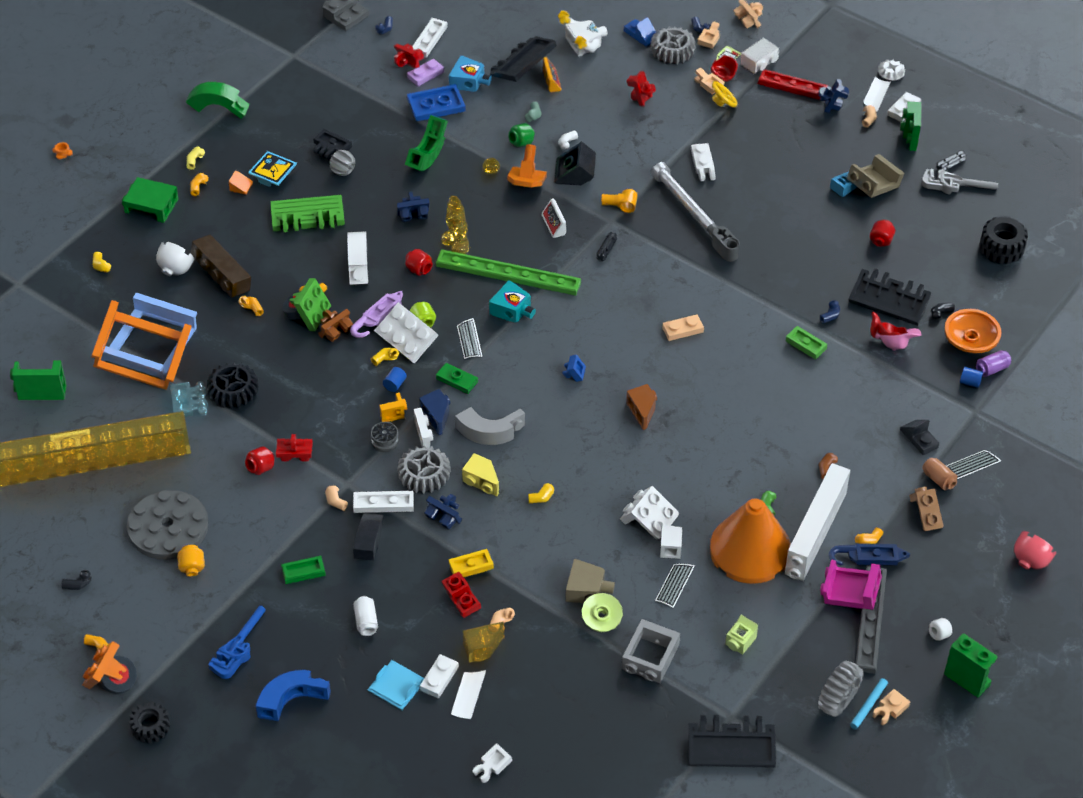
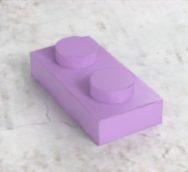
(425, 72)

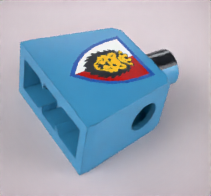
(468, 75)

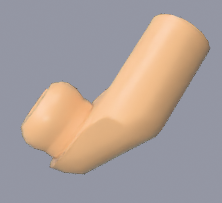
(871, 115)
(503, 615)

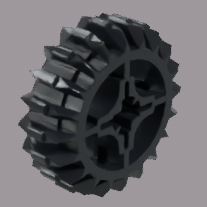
(232, 385)

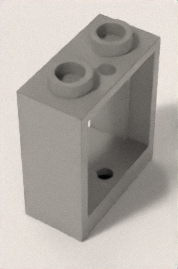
(657, 635)

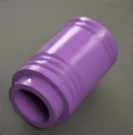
(993, 363)

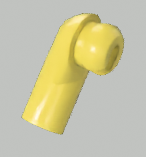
(191, 157)

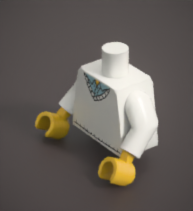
(582, 36)

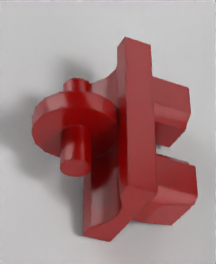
(407, 56)
(642, 88)
(294, 448)

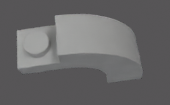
(489, 431)

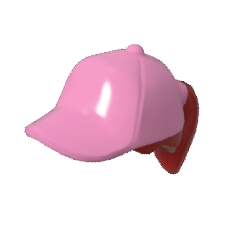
(891, 336)

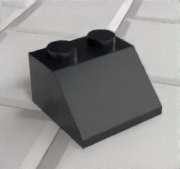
(575, 166)

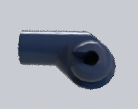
(382, 29)

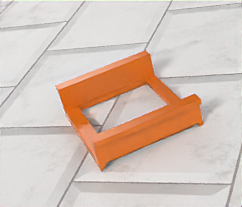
(111, 316)

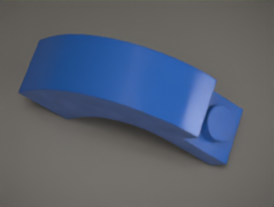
(287, 687)

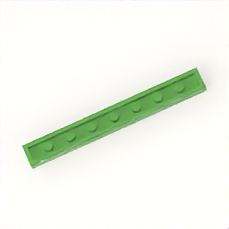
(507, 271)

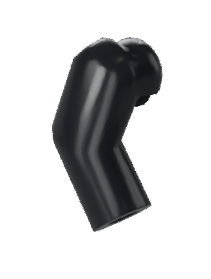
(79, 583)

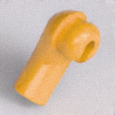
(194, 184)
(251, 303)
(872, 538)
(94, 641)

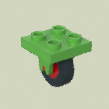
(307, 304)

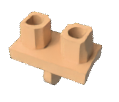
(751, 12)

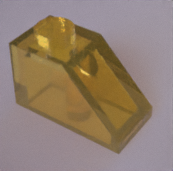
(482, 641)

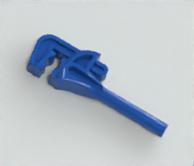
(235, 650)

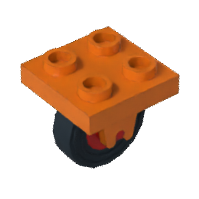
(113, 672)

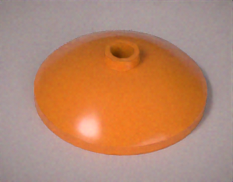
(972, 330)

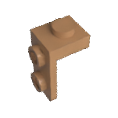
(928, 508)

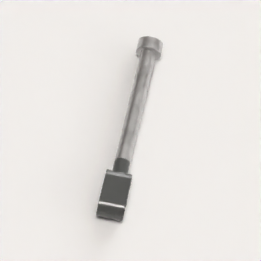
(723, 240)

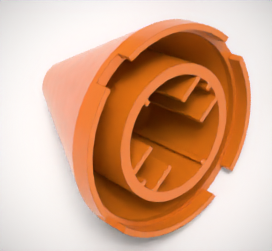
(750, 544)

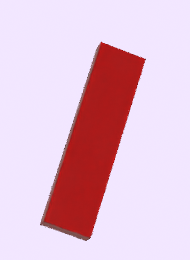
(790, 84)

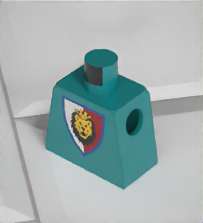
(511, 303)

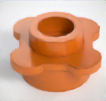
(62, 150)

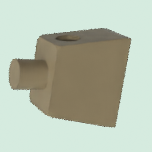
(586, 581)

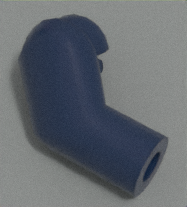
(697, 25)
(833, 312)

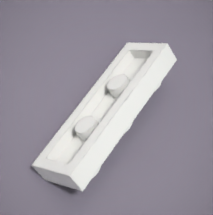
(430, 36)
(383, 501)

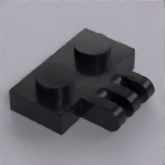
(329, 143)

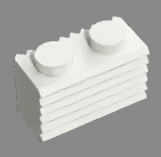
(759, 55)

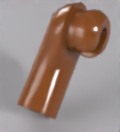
(826, 461)

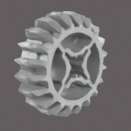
(672, 45)
(424, 469)
(840, 688)

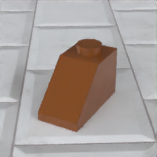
(642, 404)

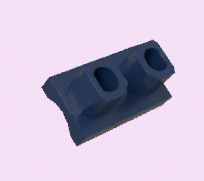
(830, 95)
(413, 204)
(435, 507)

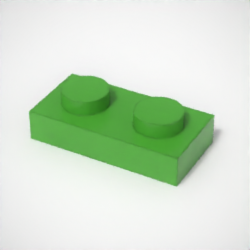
(806, 342)

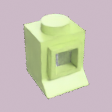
(741, 635)

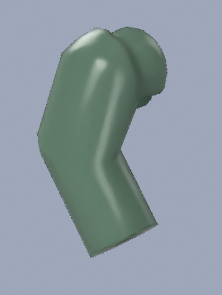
(534, 113)

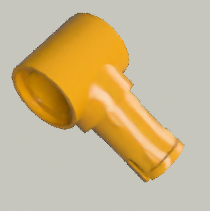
(625, 201)

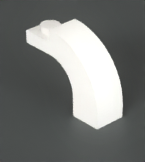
(357, 258)

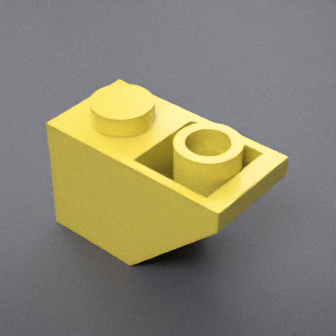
(481, 474)

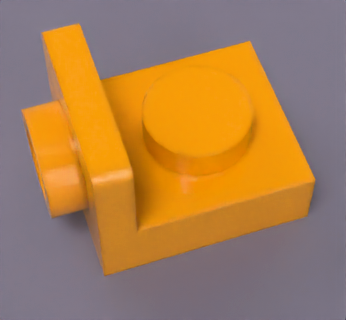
(393, 410)

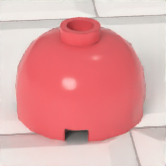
(1033, 552)

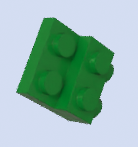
(911, 124)

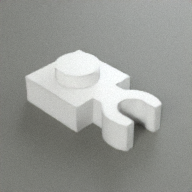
(494, 761)

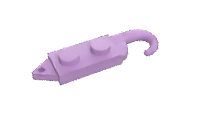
(376, 313)

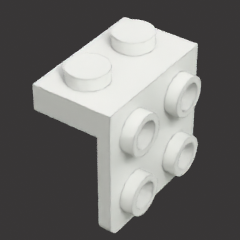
(650, 511)

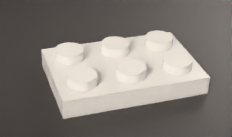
(406, 332)

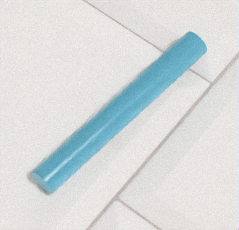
(869, 703)

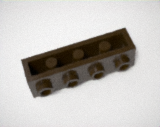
(220, 266)

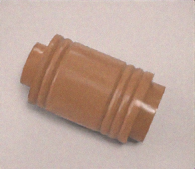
(940, 473)

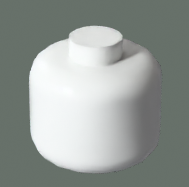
(940, 629)

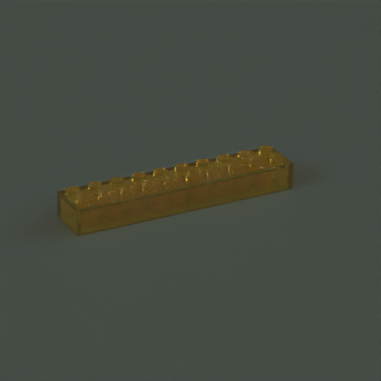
(93, 448)

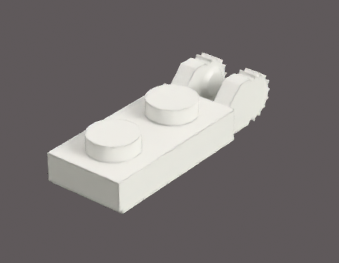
(703, 161)

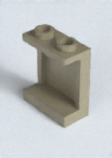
(877, 177)

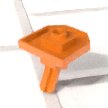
(526, 174)

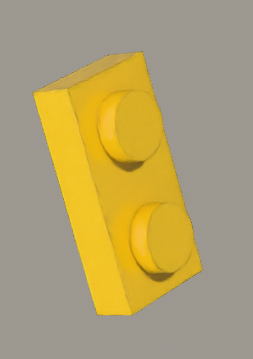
(472, 563)

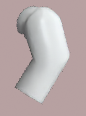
(565, 138)

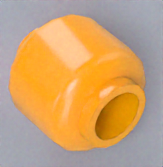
(190, 560)

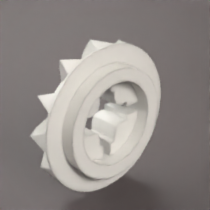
(890, 74)

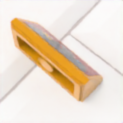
(551, 76)

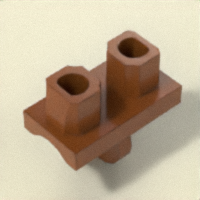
(333, 320)

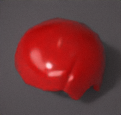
(724, 68)

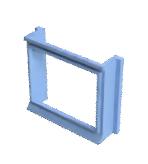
(156, 309)

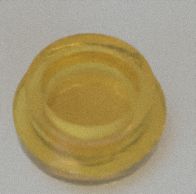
(491, 166)

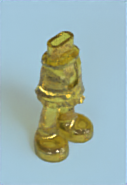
(458, 227)

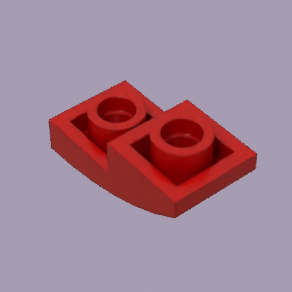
(461, 595)

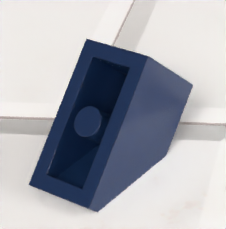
(436, 408)

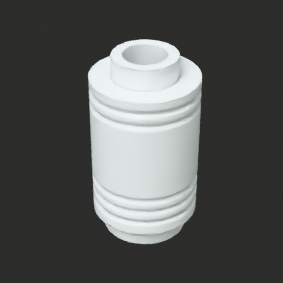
(365, 616)

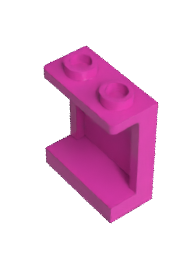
(851, 586)

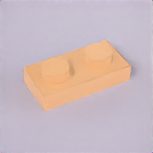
(683, 327)

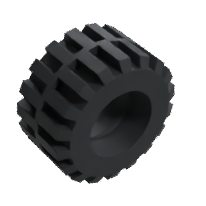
(1003, 240)

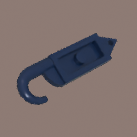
(870, 554)

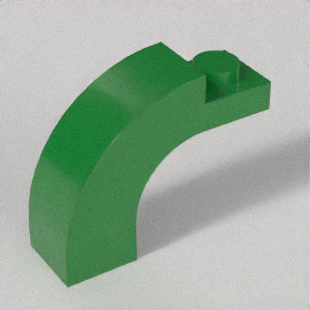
(217, 94)
(430, 146)

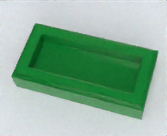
(303, 569)

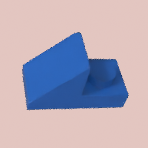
(641, 31)

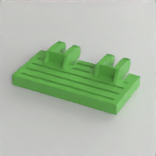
(307, 212)

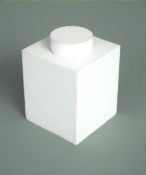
(671, 542)

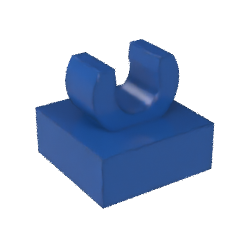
(575, 368)

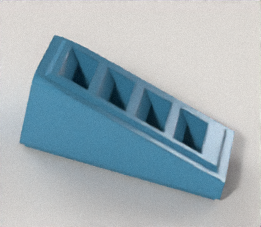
(841, 186)

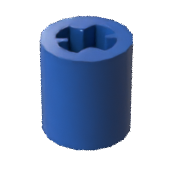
(971, 377)
(394, 379)

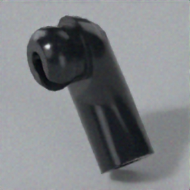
(942, 307)

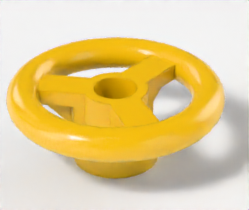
(723, 95)

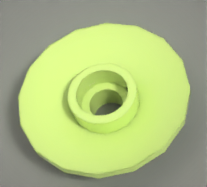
(604, 604)

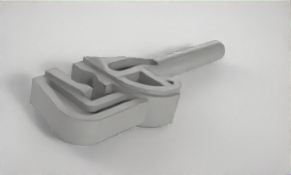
(950, 182)

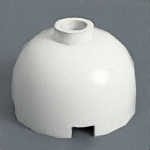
(173, 259)

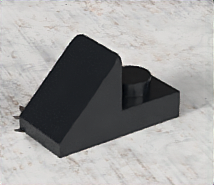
(919, 436)

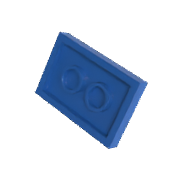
(436, 102)

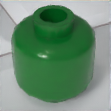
(521, 135)

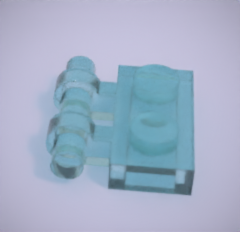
(182, 398)

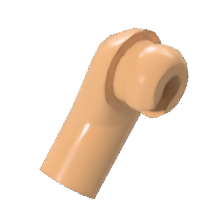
(333, 499)

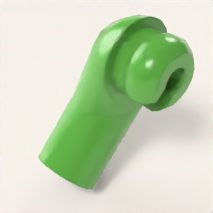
(768, 498)

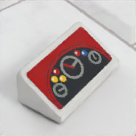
(554, 219)

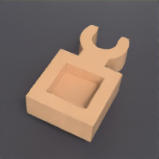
(891, 704)

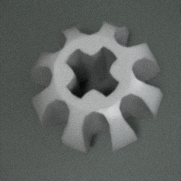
(342, 162)

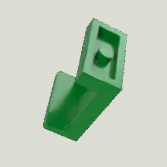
(151, 197)
(39, 383)
(970, 665)

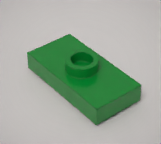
(457, 378)

